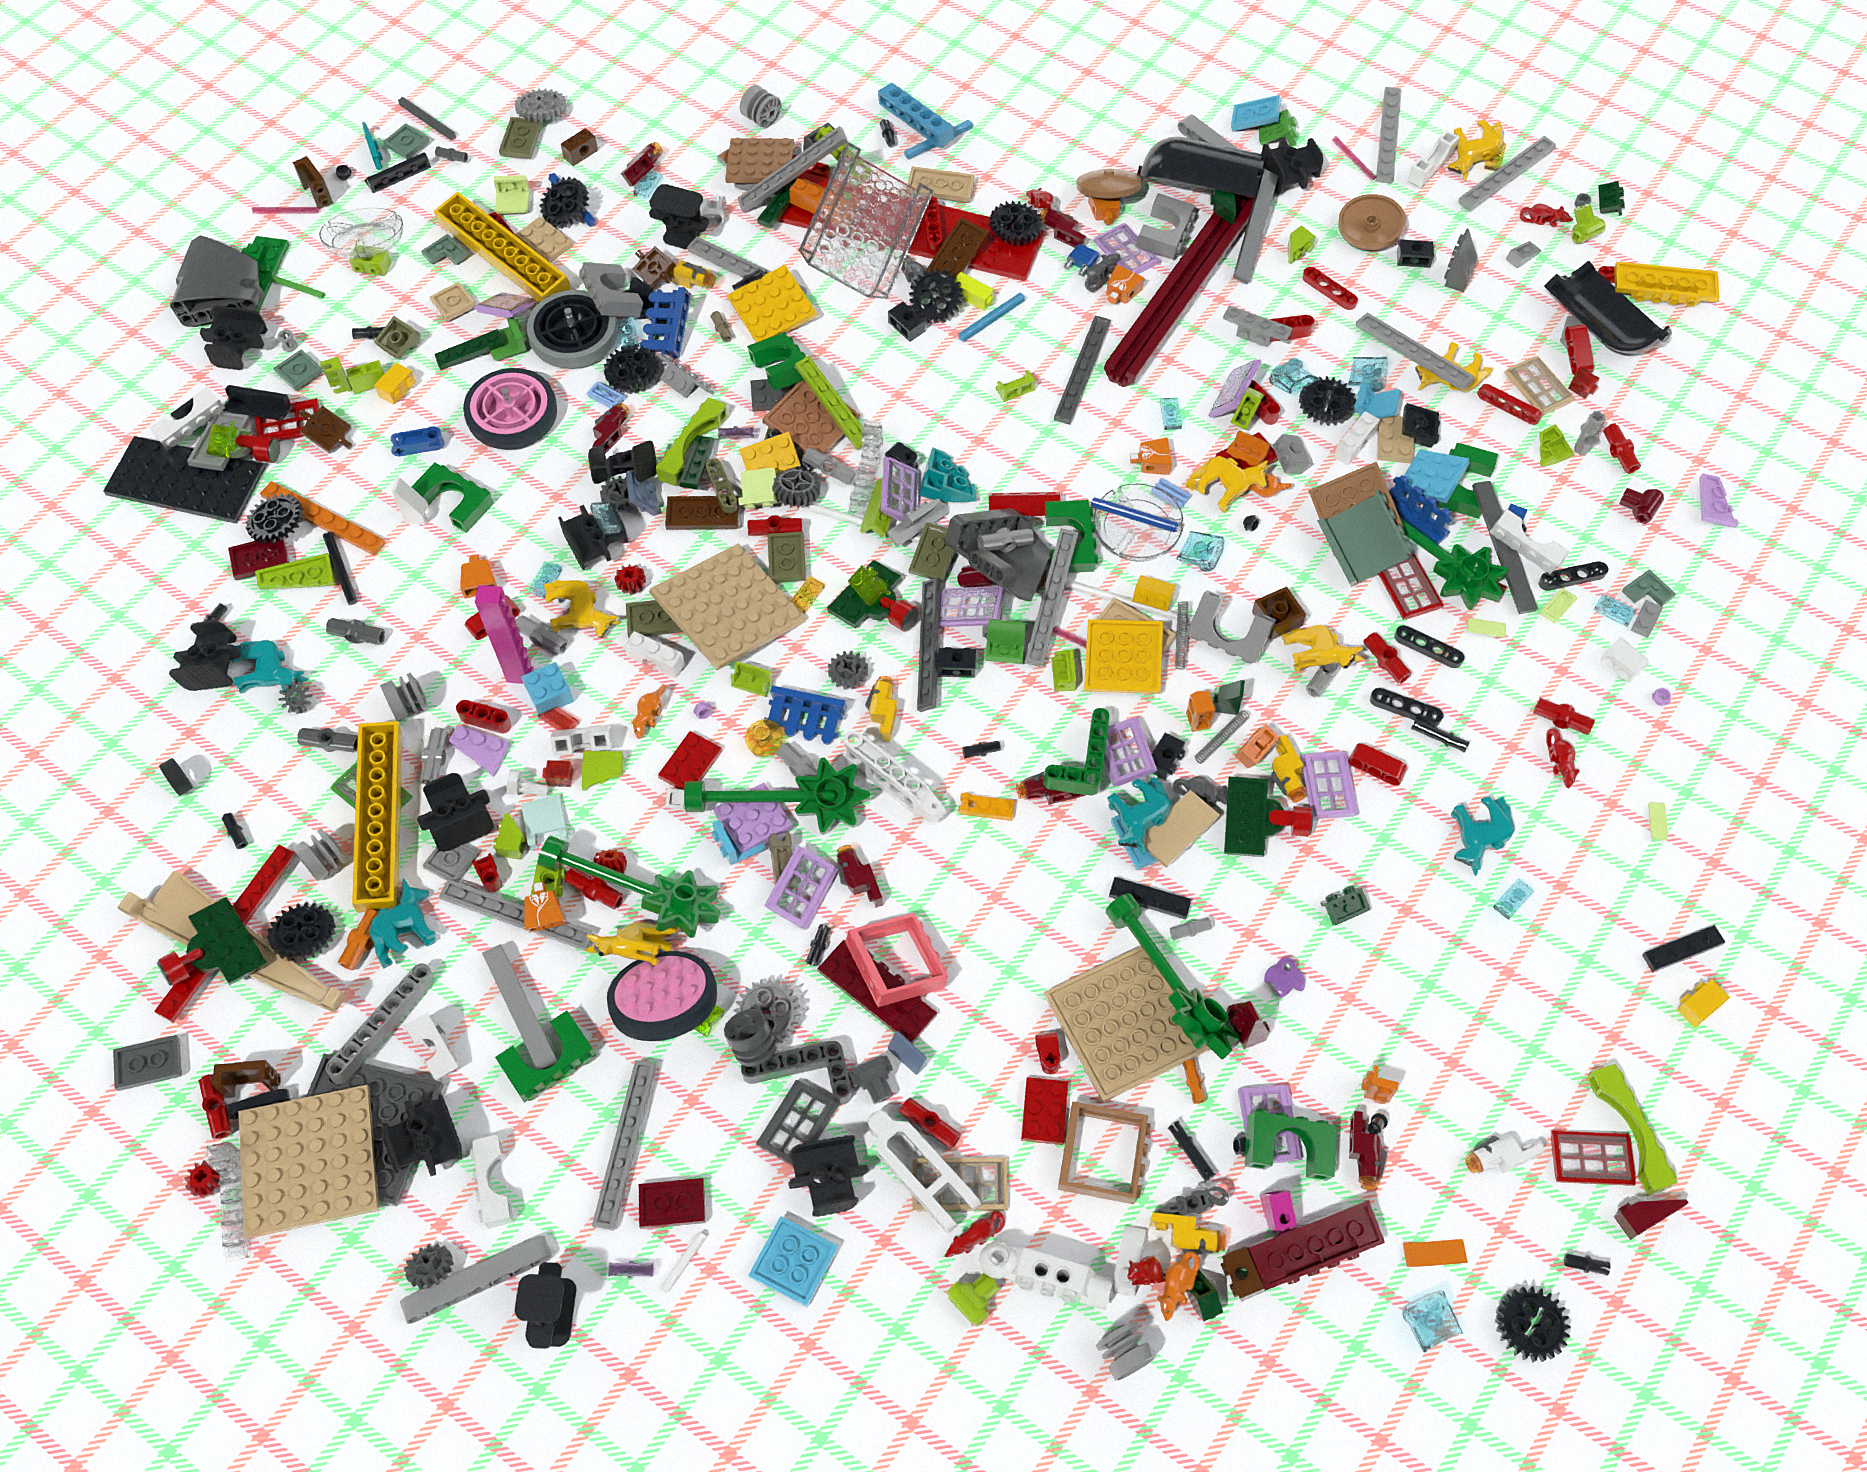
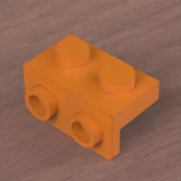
(1248, 448)
(1378, 1089)

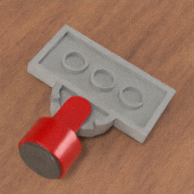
(262, 447)

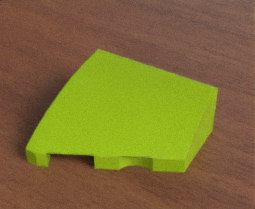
(1553, 446)
(600, 767)

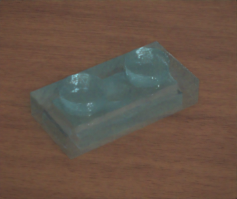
(648, 185)
(627, 332)
(1170, 413)
(605, 517)
(547, 573)
(1615, 610)
(1513, 899)

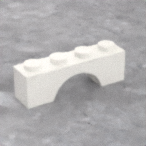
(1424, 168)
(204, 408)
(1509, 530)
(495, 1208)

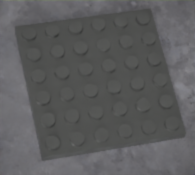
(388, 1095)

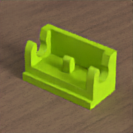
(336, 375)
(365, 376)
(1016, 387)
(1063, 671)
(751, 679)

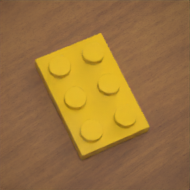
(771, 453)

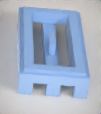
(603, 397)
(1174, 492)

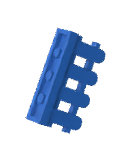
(676, 321)
(1420, 518)
(816, 703)

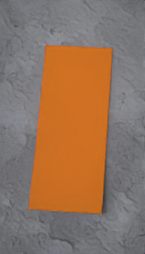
(1435, 1253)

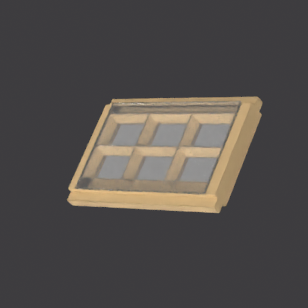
(1539, 385)

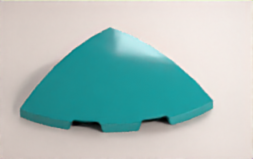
(946, 480)

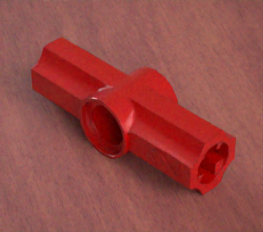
(1621, 448)
(774, 524)
(1381, 650)
(1563, 716)
(594, 888)
(217, 1118)
(940, 1131)

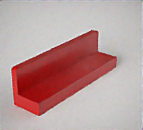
(1023, 502)

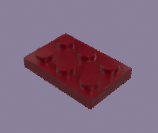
(254, 556)
(671, 1203)

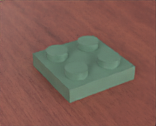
(406, 141)
(298, 370)

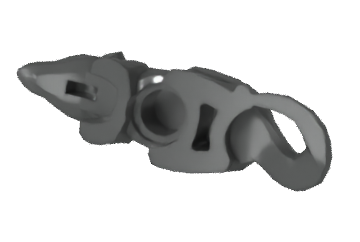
(912, 270)
(1098, 273)
(1202, 788)
(1198, 1202)

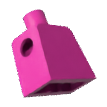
(1277, 1204)

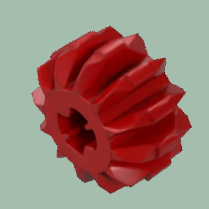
(630, 579)
(611, 859)
(199, 1183)

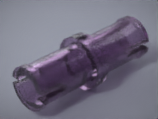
(736, 432)
(631, 1269)

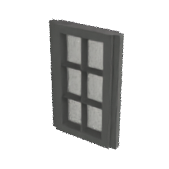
(797, 1121)

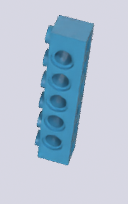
(915, 115)

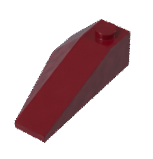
(1247, 1024)

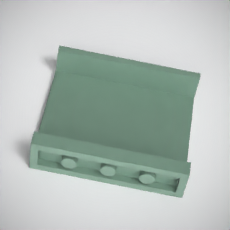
(1366, 539)

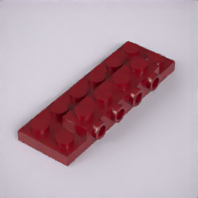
(906, 1016)
(1316, 1245)

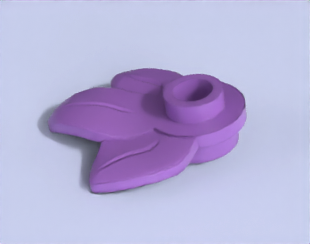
(1285, 980)

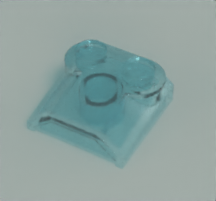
(1370, 370)
(1291, 376)
(1202, 550)
(1431, 1319)

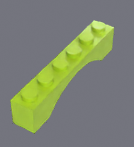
(708, 417)
(1653, 1169)

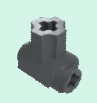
(873, 1077)

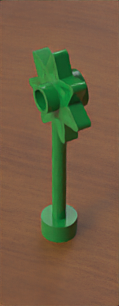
(1464, 573)
(826, 796)
(677, 902)
(1199, 1016)

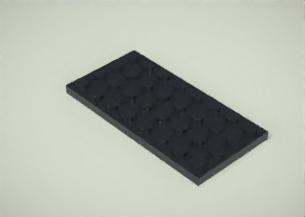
(165, 480)

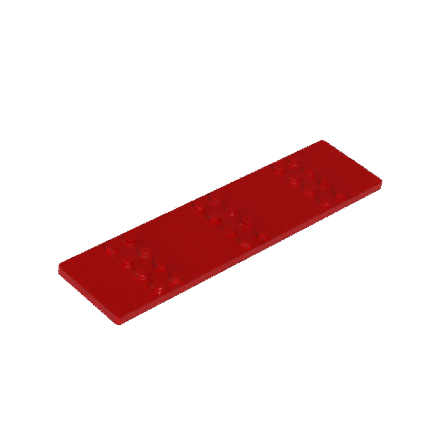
(993, 257)

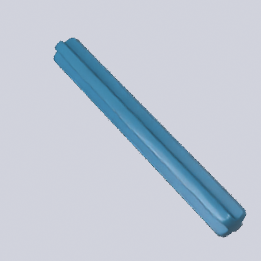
(926, 145)
(991, 317)

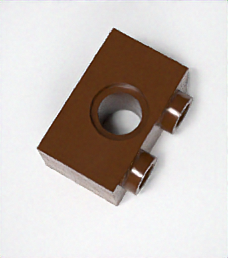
(579, 147)
(1252, 1284)

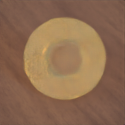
(764, 738)

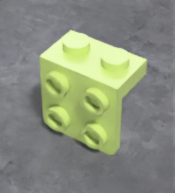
(511, 194)
(758, 488)

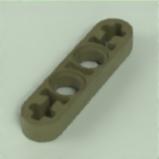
(721, 485)

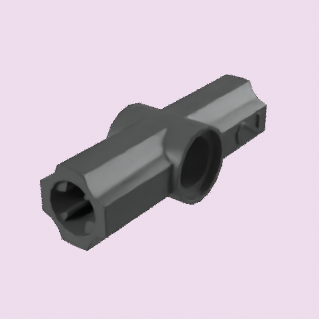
(355, 631)
(319, 739)

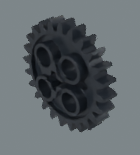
(564, 202)
(1015, 222)
(941, 281)
(618, 370)
(1340, 403)
(274, 518)
(301, 931)
(1514, 1311)

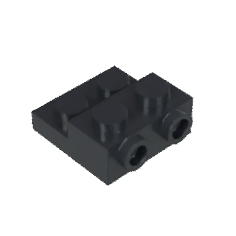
(1421, 424)

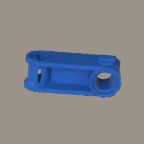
(417, 441)

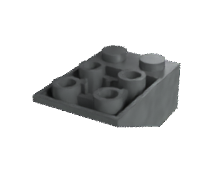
(1462, 264)

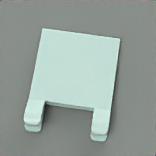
(543, 817)

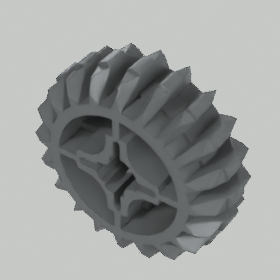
(796, 487)

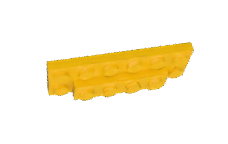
(1666, 283)

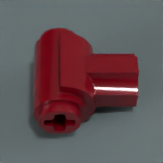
(1643, 504)
(972, 578)

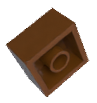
(1282, 607)

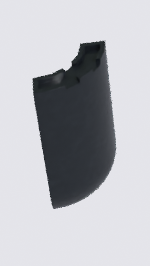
(1204, 165)
(1606, 312)

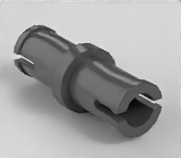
(451, 154)

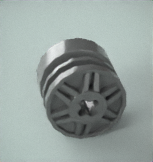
(750, 1037)

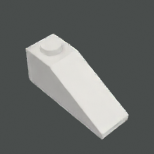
(410, 503)
(1130, 1249)

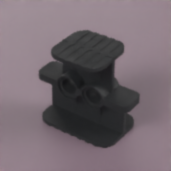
(1293, 164)
(679, 212)
(231, 335)
(640, 459)
(584, 534)
(208, 660)
(455, 814)
(436, 1132)
(822, 1159)
(547, 1306)

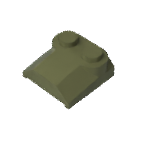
(397, 338)

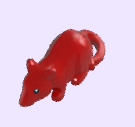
(1040, 198)
(1543, 213)
(1563, 755)
(978, 1233)
(1146, 1271)

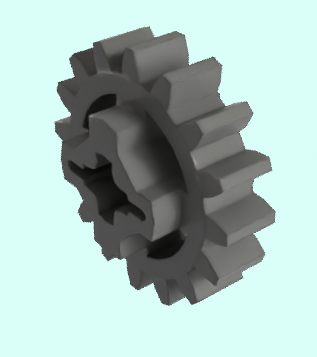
(610, 493)
(847, 672)
(428, 1266)

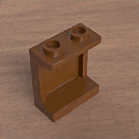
(311, 178)
(229, 1075)

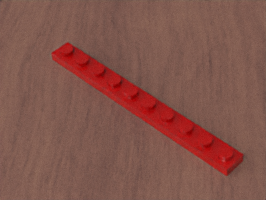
(245, 907)

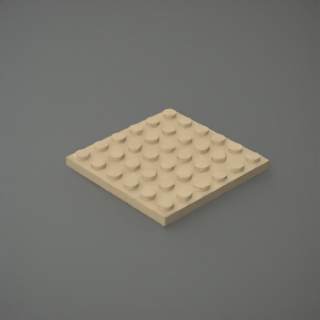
(727, 606)
(1121, 1023)
(307, 1161)

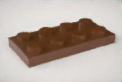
(959, 248)
(698, 513)

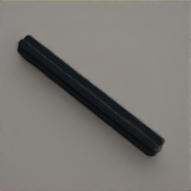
(340, 568)

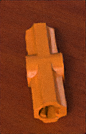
(358, 942)

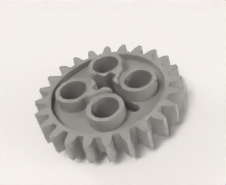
(540, 105)
(782, 1022)

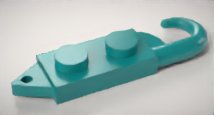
(373, 147)

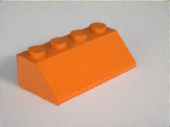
(806, 194)

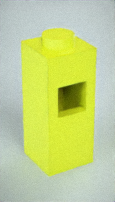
(976, 292)

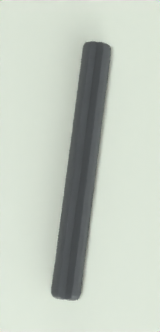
(427, 118)

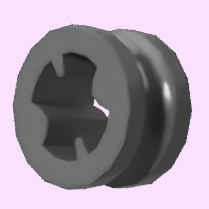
(1582, 197)

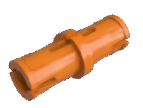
(1194, 1081)

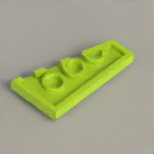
(307, 572)

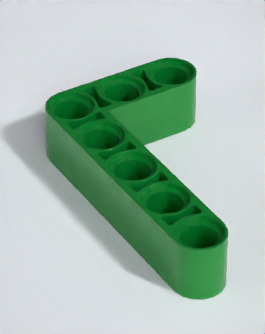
(1078, 779)

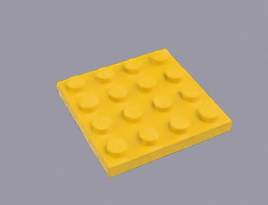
(772, 304)
(1123, 656)

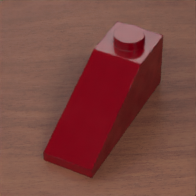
(1645, 1214)

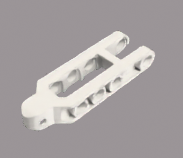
(869, 765)
(885, 1128)

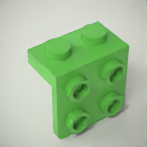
(1283, 128)
(512, 339)
(1005, 641)

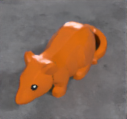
(1272, 488)
(647, 708)
(1177, 1280)

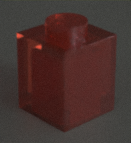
(1584, 383)
(558, 773)

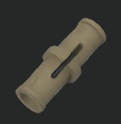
(721, 326)

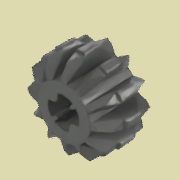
(300, 702)

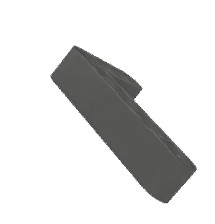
(804, 1065)

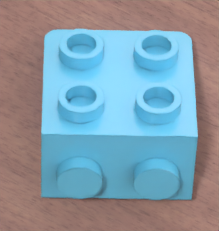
(1379, 404)
(728, 847)

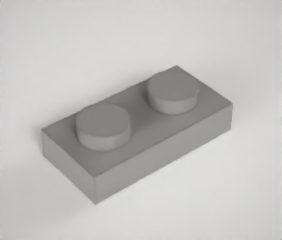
(1646, 618)

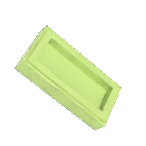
(1558, 605)

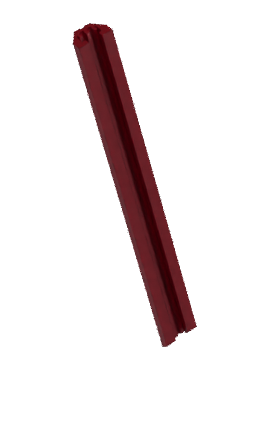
(1175, 295)

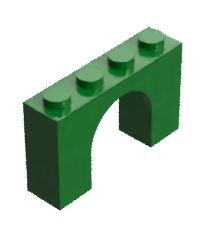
(774, 349)
(1481, 463)
(475, 500)
(1077, 515)
(531, 1082)
(1316, 1136)

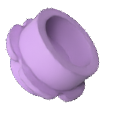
(1663, 693)
(702, 710)

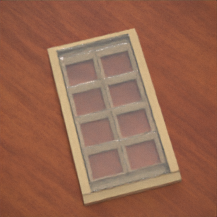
(982, 1175)

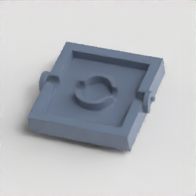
(642, 494)

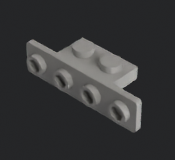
(1256, 328)
(679, 379)
(916, 520)

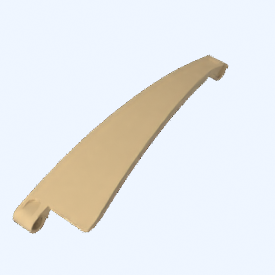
(182, 898)

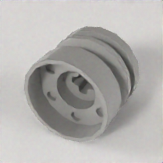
(760, 106)
(403, 696)
(319, 854)
(1124, 1348)

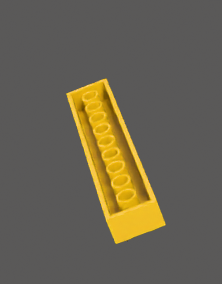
(500, 248)
(377, 816)

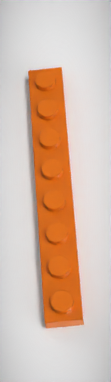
(330, 522)

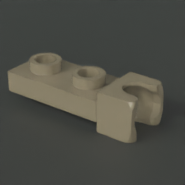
(780, 853)

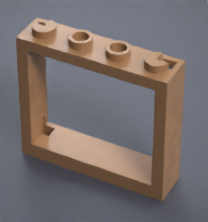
(1141, 1150)

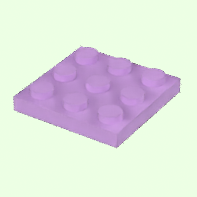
(752, 822)

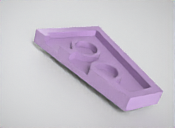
(1714, 503)
(480, 747)

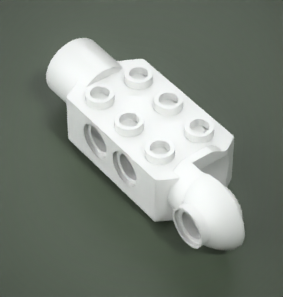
(1022, 1264)

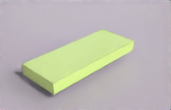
(1486, 627)
(1658, 821)

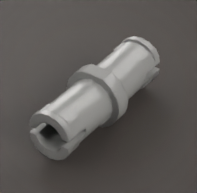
(1190, 928)

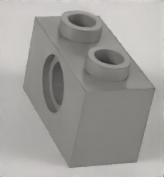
(1291, 454)

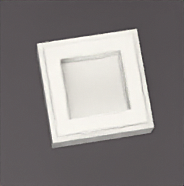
(675, 799)

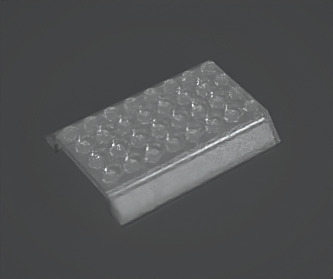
(864, 225)

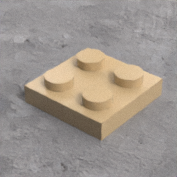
(452, 301)

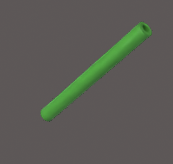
(299, 287)

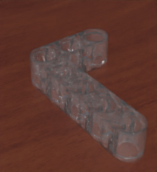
(868, 467)
(227, 1162)

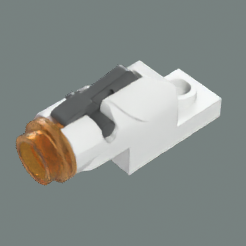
(1501, 1153)

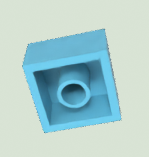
(547, 688)

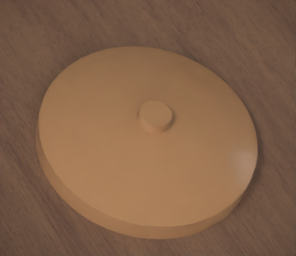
(1108, 183)
(1371, 221)

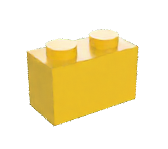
(395, 383)
(1153, 593)
(1703, 1002)

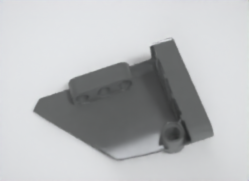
(213, 277)
(1015, 570)

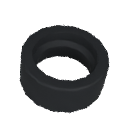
(175, 776)

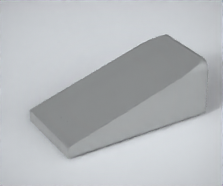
(1522, 254)

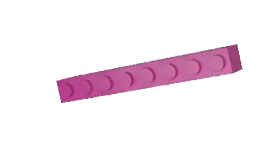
(503, 632)

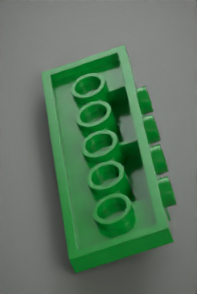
(269, 255)

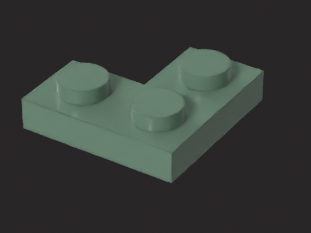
(444, 247)
(1650, 585)

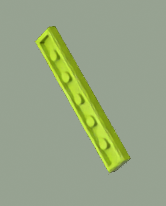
(831, 400)

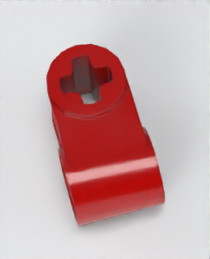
(487, 870)
(1048, 1049)

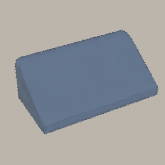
(907, 1053)

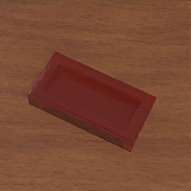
(559, 719)

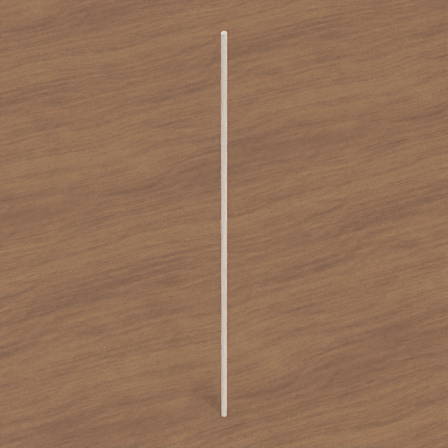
(1070, 584)

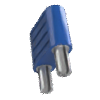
(1082, 257)

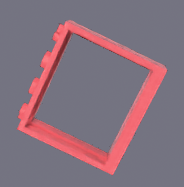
(869, 972)

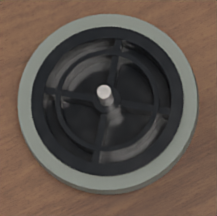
(570, 330)

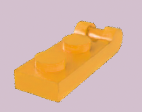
(986, 807)

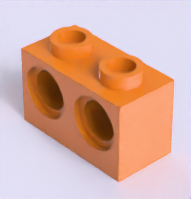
(1200, 711)
(1256, 746)

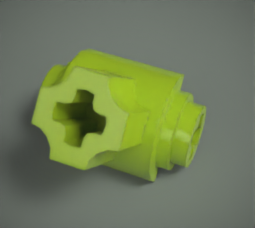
(1587, 224)
(973, 1298)

